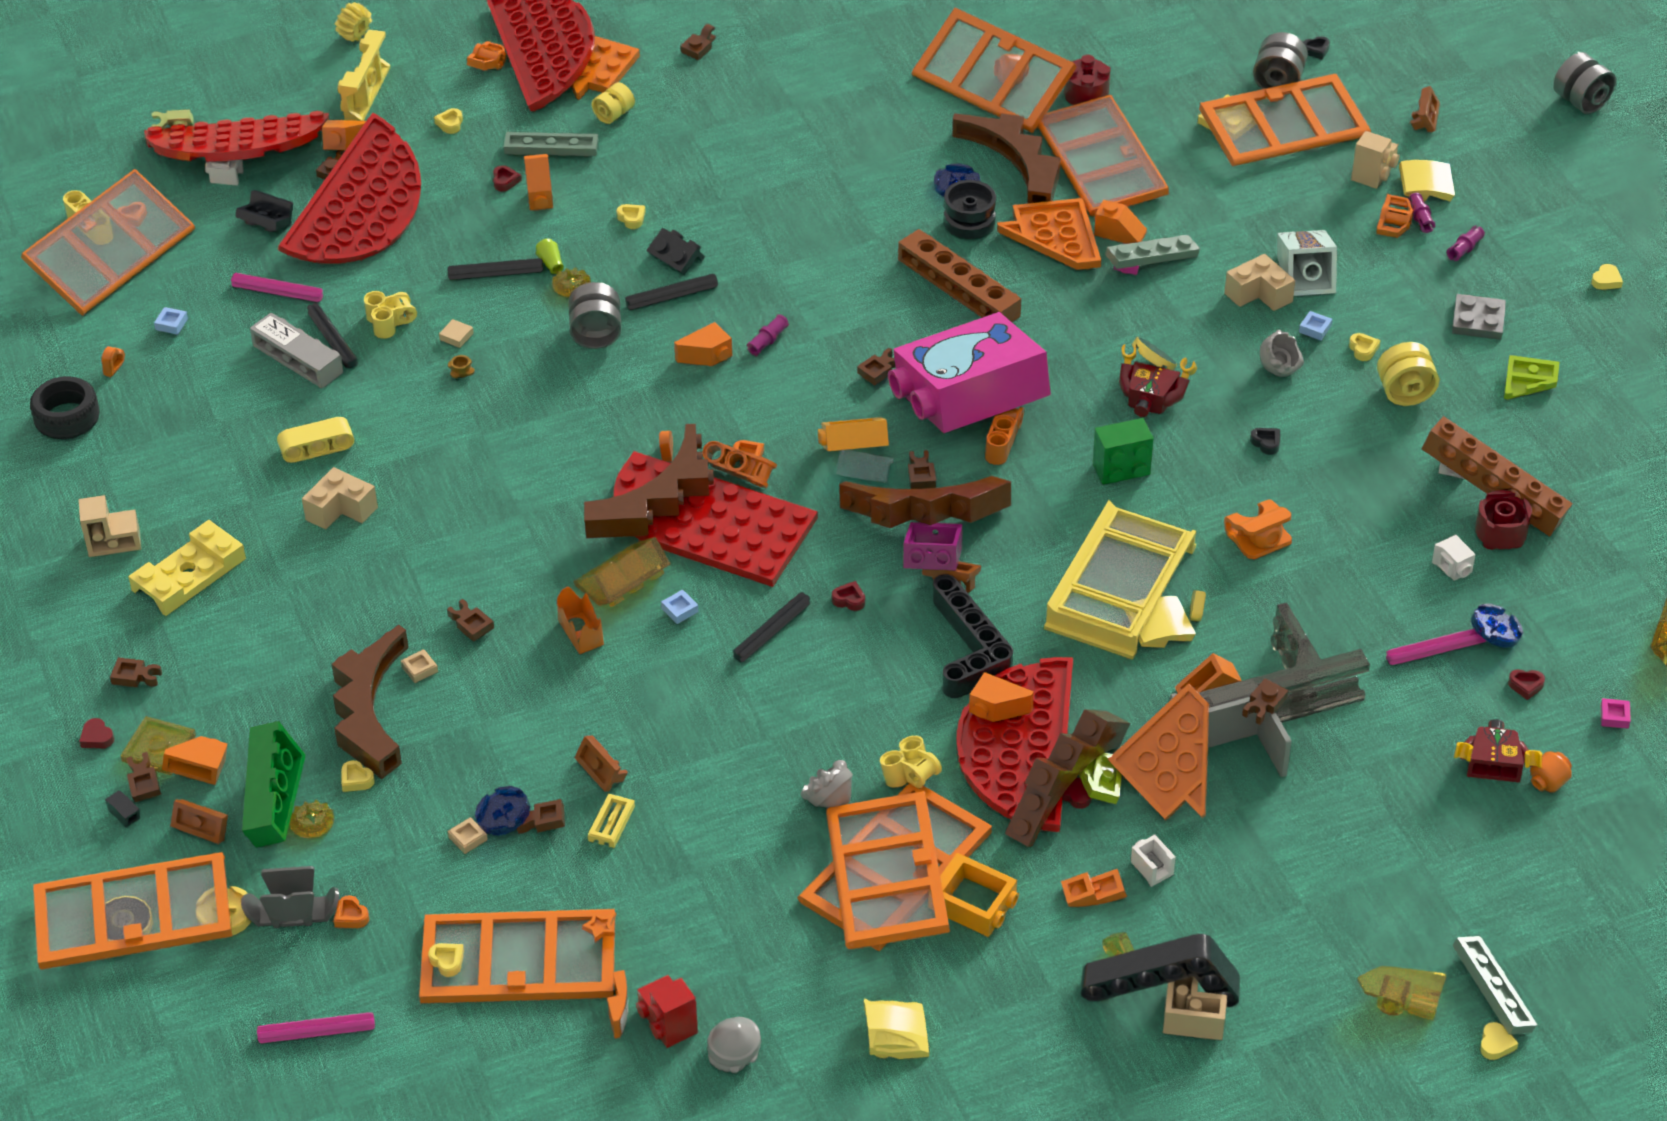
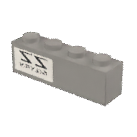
(296, 350)

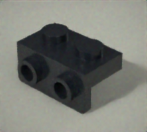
(266, 211)
(674, 251)

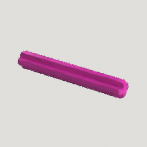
(277, 287)
(1433, 646)
(315, 1027)

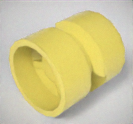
(613, 103)

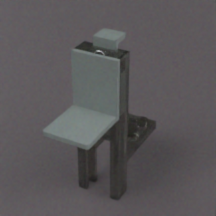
(1301, 673)

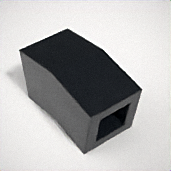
(123, 808)

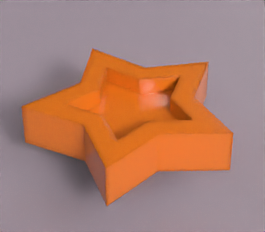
(599, 926)

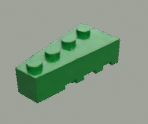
(271, 783)

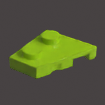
(1529, 376)
(1102, 779)

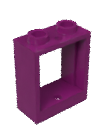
(922, 540)

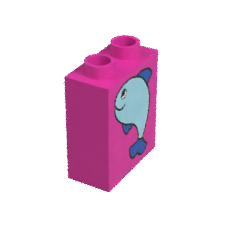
(970, 372)

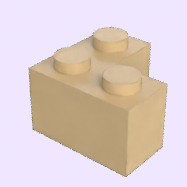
(1374, 159)
(1261, 280)
(337, 495)
(106, 531)
(1193, 1012)

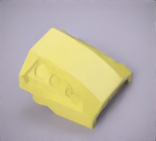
(896, 1029)

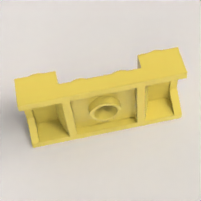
(361, 86)
(208, 553)

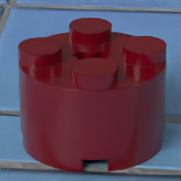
(1088, 80)
(1503, 520)

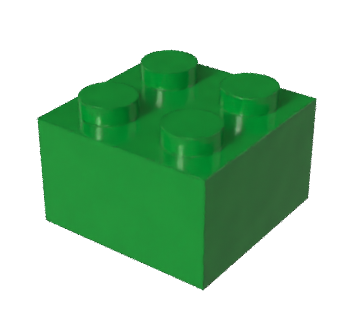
(1122, 451)

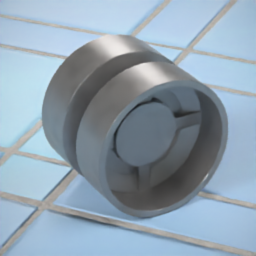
(1279, 60)
(1584, 83)
(594, 315)

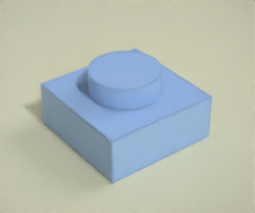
(171, 320)
(1315, 325)
(679, 606)

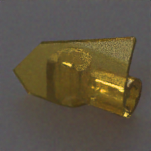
(1404, 990)

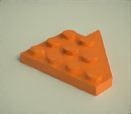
(606, 66)
(1057, 230)
(1170, 755)

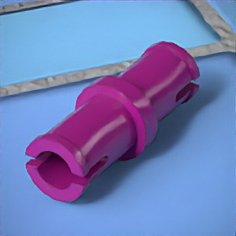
(1421, 213)
(1465, 243)
(767, 335)

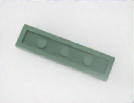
(551, 144)
(1152, 251)
(1494, 985)

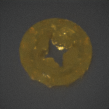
(562, 284)
(303, 827)

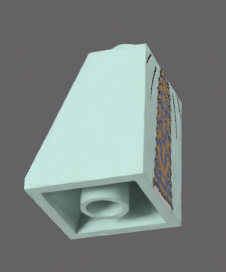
(1310, 260)

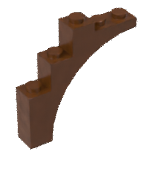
(1024, 151)
(929, 506)
(634, 511)
(359, 677)
(1050, 777)

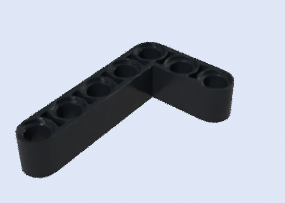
(989, 647)
(1162, 964)

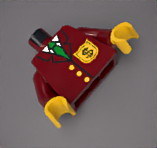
(1151, 386)
(1497, 753)

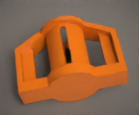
(487, 56)
(1395, 216)

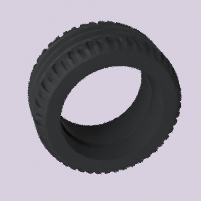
(63, 391)

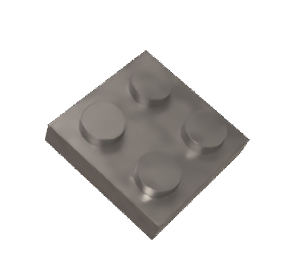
(1479, 316)

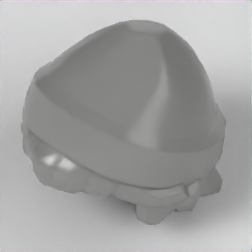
(1280, 354)
(830, 786)
(733, 1044)

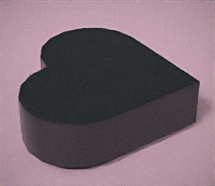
(1317, 47)
(1267, 439)

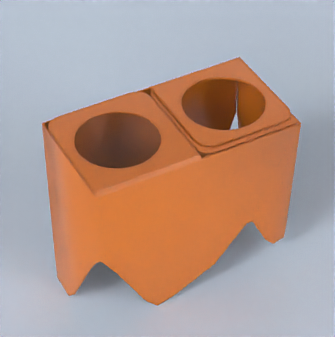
(572, 606)

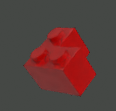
(669, 1009)

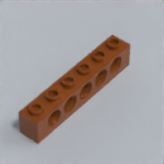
(957, 277)
(1494, 472)

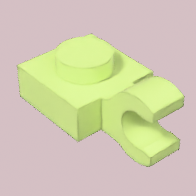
(174, 117)

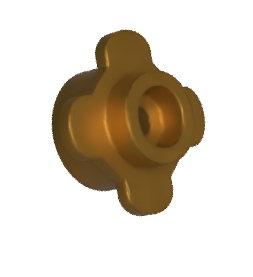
(461, 366)

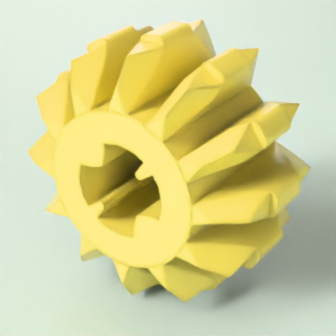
(353, 21)

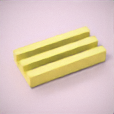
(603, 837)

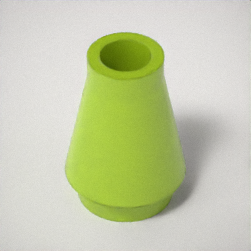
(550, 255)

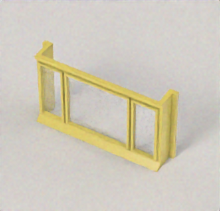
(1117, 580)

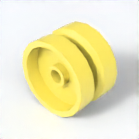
(1408, 373)

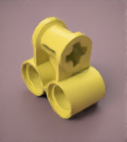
(388, 312)
(909, 764)

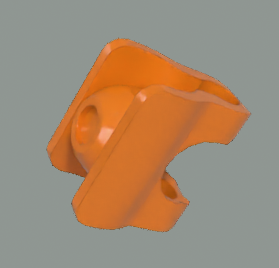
(1261, 533)

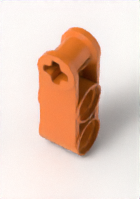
(1002, 435)
(754, 468)

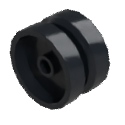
(969, 209)

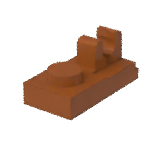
(1428, 111)
(965, 572)
(599, 763)
(199, 821)

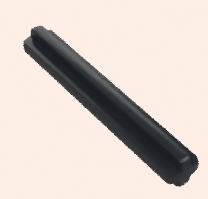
(495, 269)
(671, 291)
(332, 335)
(771, 627)

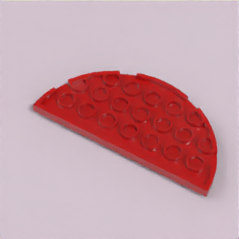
(545, 43)
(235, 139)
(361, 202)
(1001, 753)

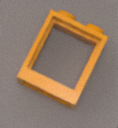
(853, 434)
(967, 914)

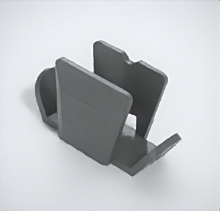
(290, 899)

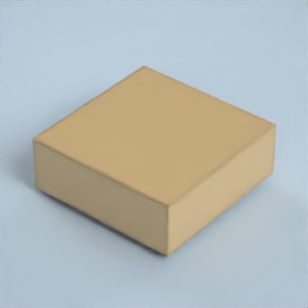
(456, 333)
(419, 666)
(467, 835)

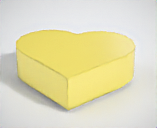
(449, 120)
(631, 215)
(1607, 278)
(1363, 346)
(1197, 605)
(356, 777)
(447, 958)
(1497, 1042)

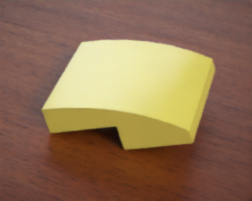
(1427, 179)
(1166, 623)

